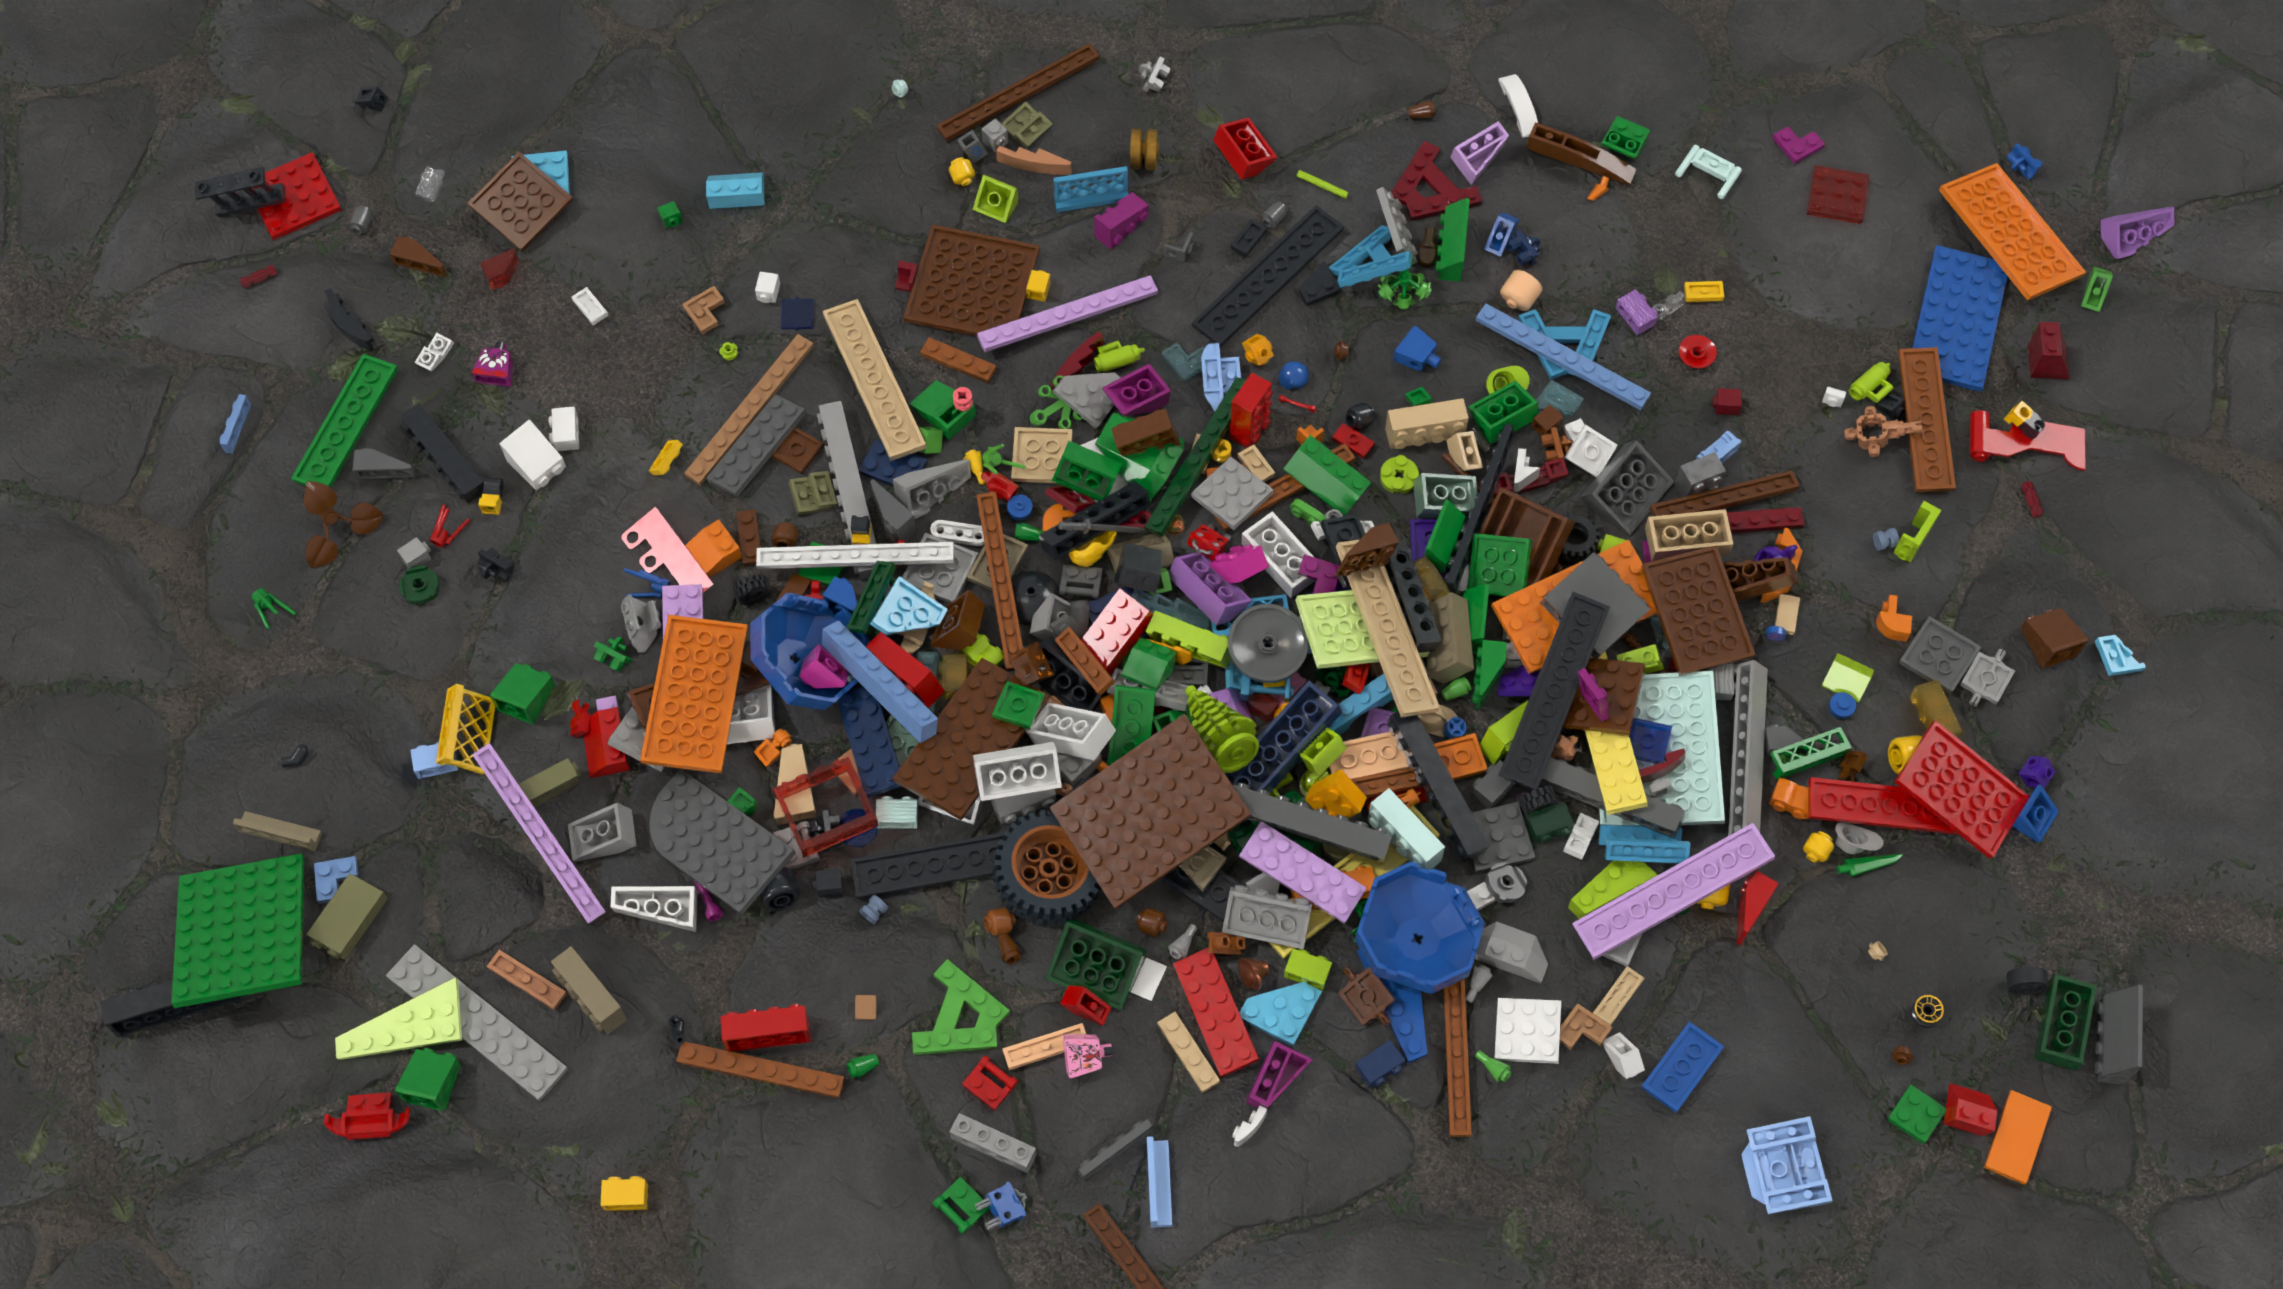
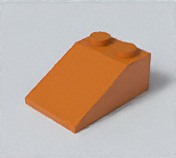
(714, 549)

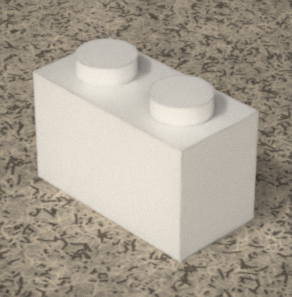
(564, 429)

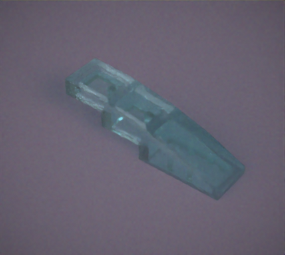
(1176, 609)

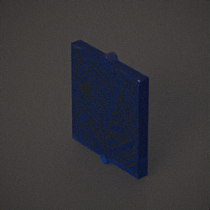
(797, 314)

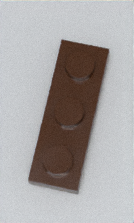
(748, 536)

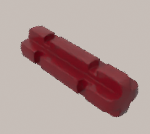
(258, 276)
(2032, 499)

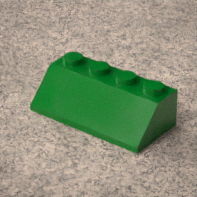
(1453, 241)
(1326, 475)

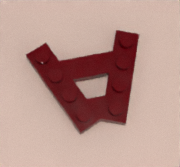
(1447, 193)

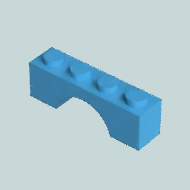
(1373, 695)

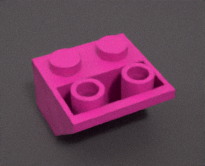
(1239, 563)

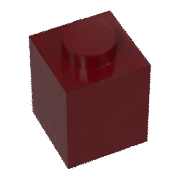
(1727, 401)

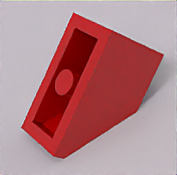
(1085, 1004)

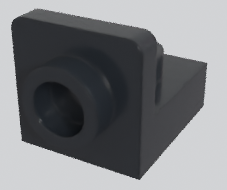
(371, 97)
(1892, 405)

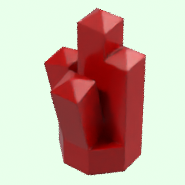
(1004, 488)

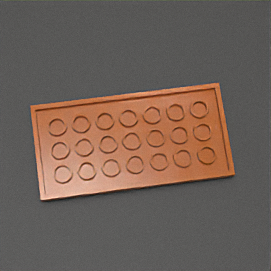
(2012, 231)
(1533, 627)
(694, 694)

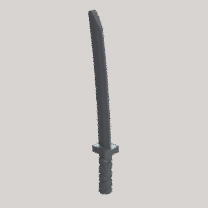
(1086, 526)

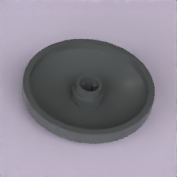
(1270, 626)

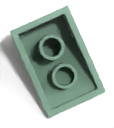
(1433, 489)

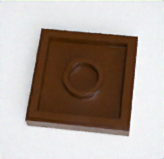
(798, 450)

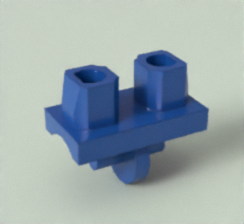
(2023, 161)

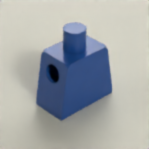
(1417, 351)

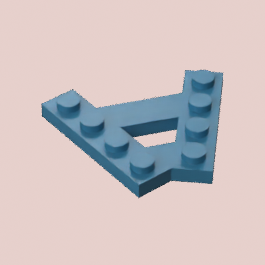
(1382, 264)
(1587, 337)

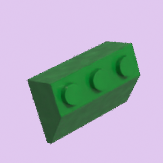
(1505, 406)
(1086, 471)
(1445, 536)
(1477, 607)

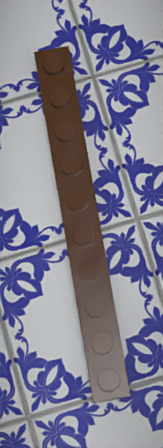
(1018, 92)

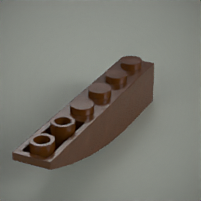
(1578, 153)

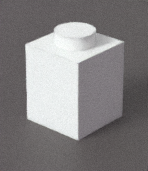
(767, 287)

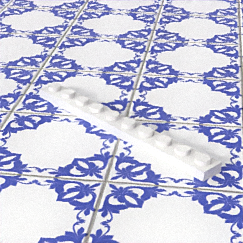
(854, 555)

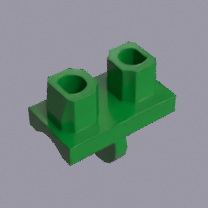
(604, 651)

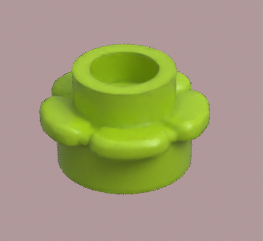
(729, 355)

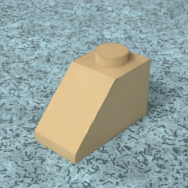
(1465, 451)

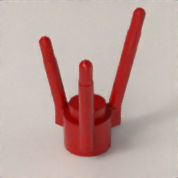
(439, 535)

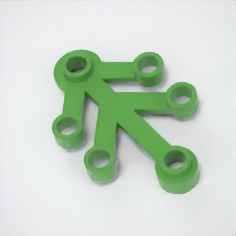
(1052, 408)

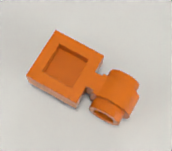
(769, 750)

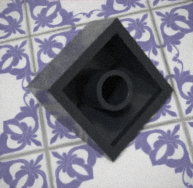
(1139, 567)

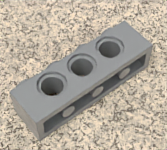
(993, 1143)

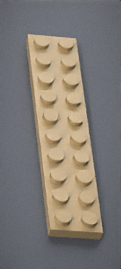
(874, 380)
(1391, 638)

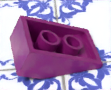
(1138, 392)

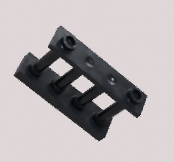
(242, 201)

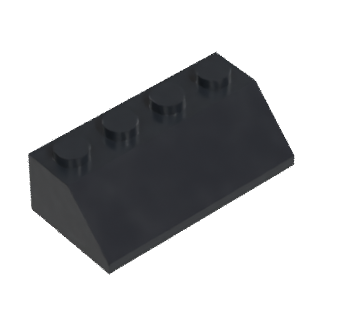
(1068, 682)

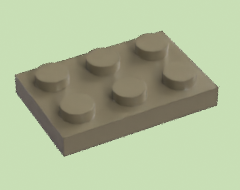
(980, 572)

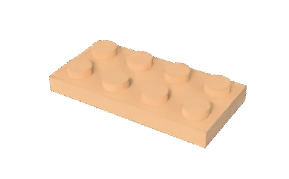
(1370, 756)

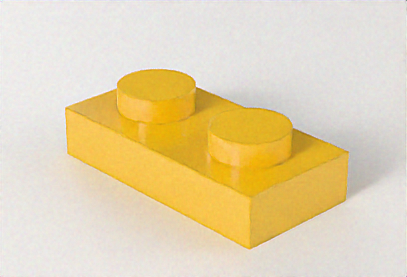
(1704, 291)
(665, 457)

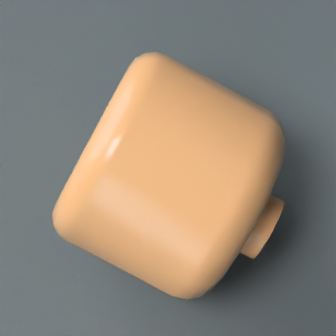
(1521, 290)

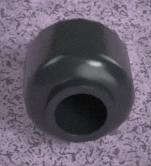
(1360, 416)

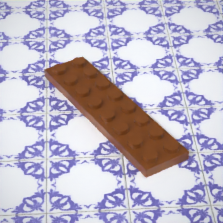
(1925, 402)

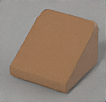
(865, 1007)

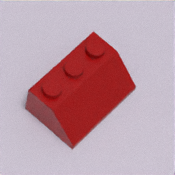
(1244, 147)
(601, 757)

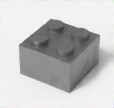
(1700, 475)

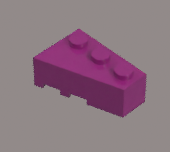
(1276, 1074)

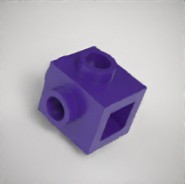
(2037, 771)

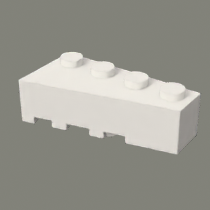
(661, 904)

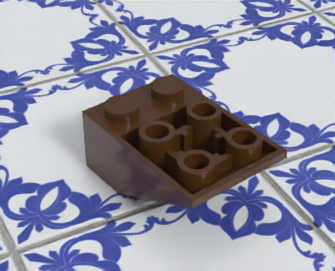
(1370, 551)

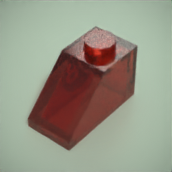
(500, 268)

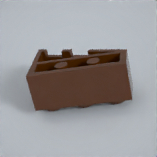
(1145, 432)

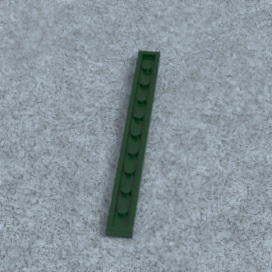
(1194, 464)

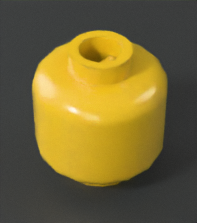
(961, 171)
(1818, 847)

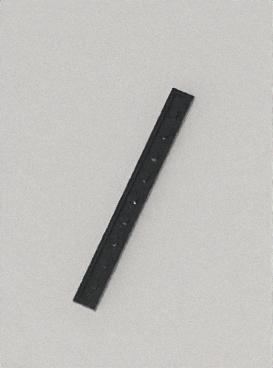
(1479, 511)

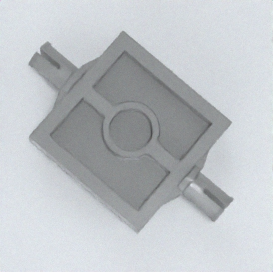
(1987, 678)

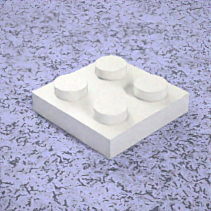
(1590, 451)

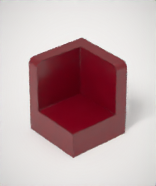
(906, 276)

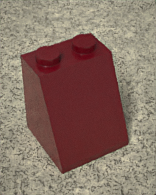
(2048, 352)

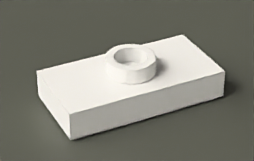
(589, 306)

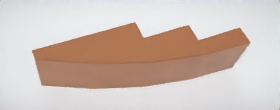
(1040, 162)

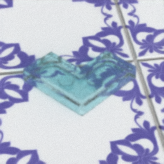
(1183, 364)

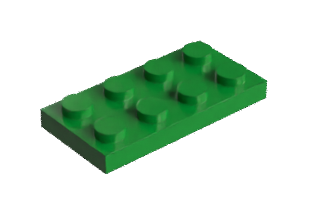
(1131, 718)

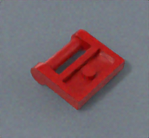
(986, 1089)

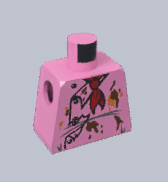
(1084, 1053)

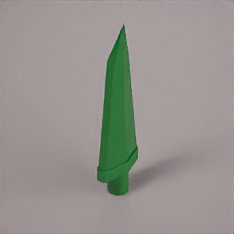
(1861, 865)

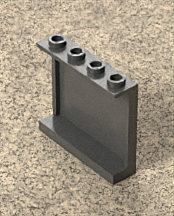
(1603, 585)

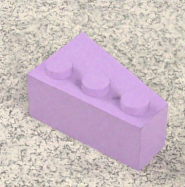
(1479, 151)

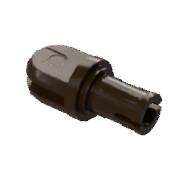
(1428, 248)

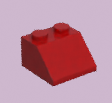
(1970, 1110)

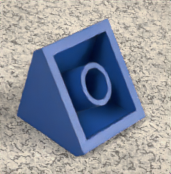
(2036, 815)

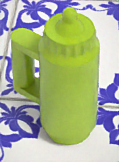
(1115, 356)
(1870, 381)

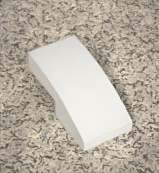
(1581, 836)

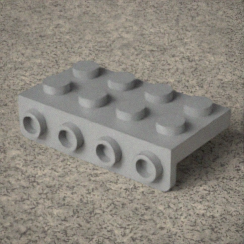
(1267, 916)

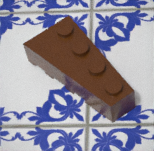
(1760, 577)

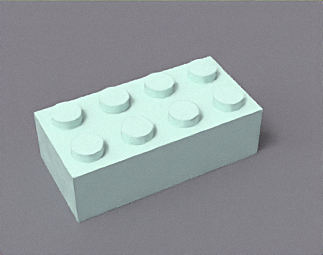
(1407, 831)

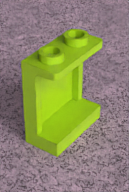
(1924, 520)

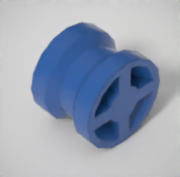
(1457, 725)

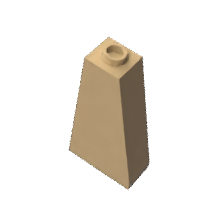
(800, 804)

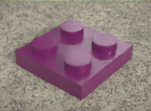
(1593, 694)

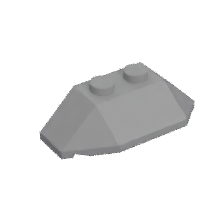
(1512, 951)

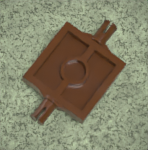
(1367, 996)

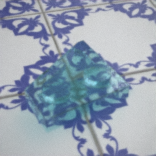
(1559, 398)

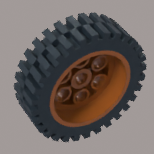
(1012, 861)

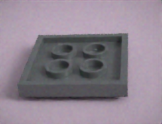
(1940, 654)
(1506, 837)

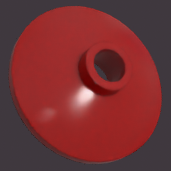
(1697, 345)

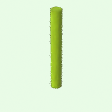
(1320, 183)

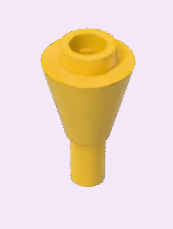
(975, 464)

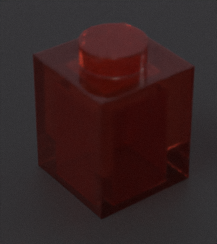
(1263, 705)

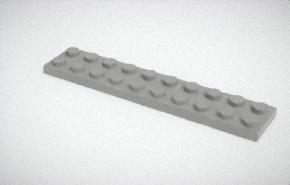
(483, 1026)

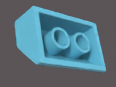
(735, 190)

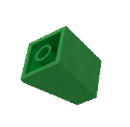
(523, 693)
(428, 1079)

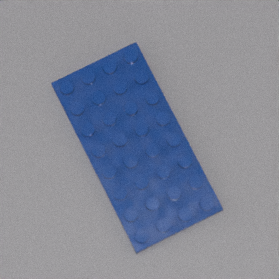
(1961, 314)

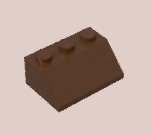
(960, 623)

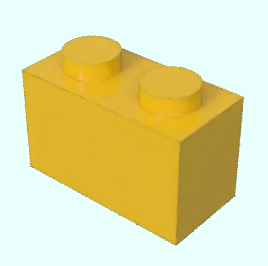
(624, 1194)

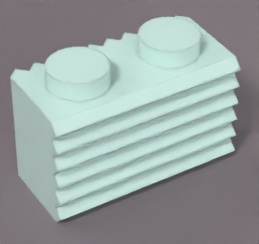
(897, 812)

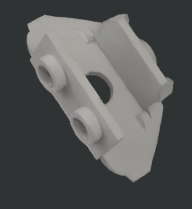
(640, 636)

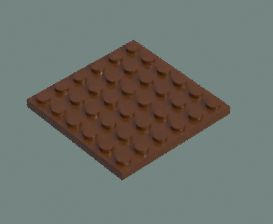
(970, 281)

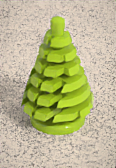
(1223, 730)

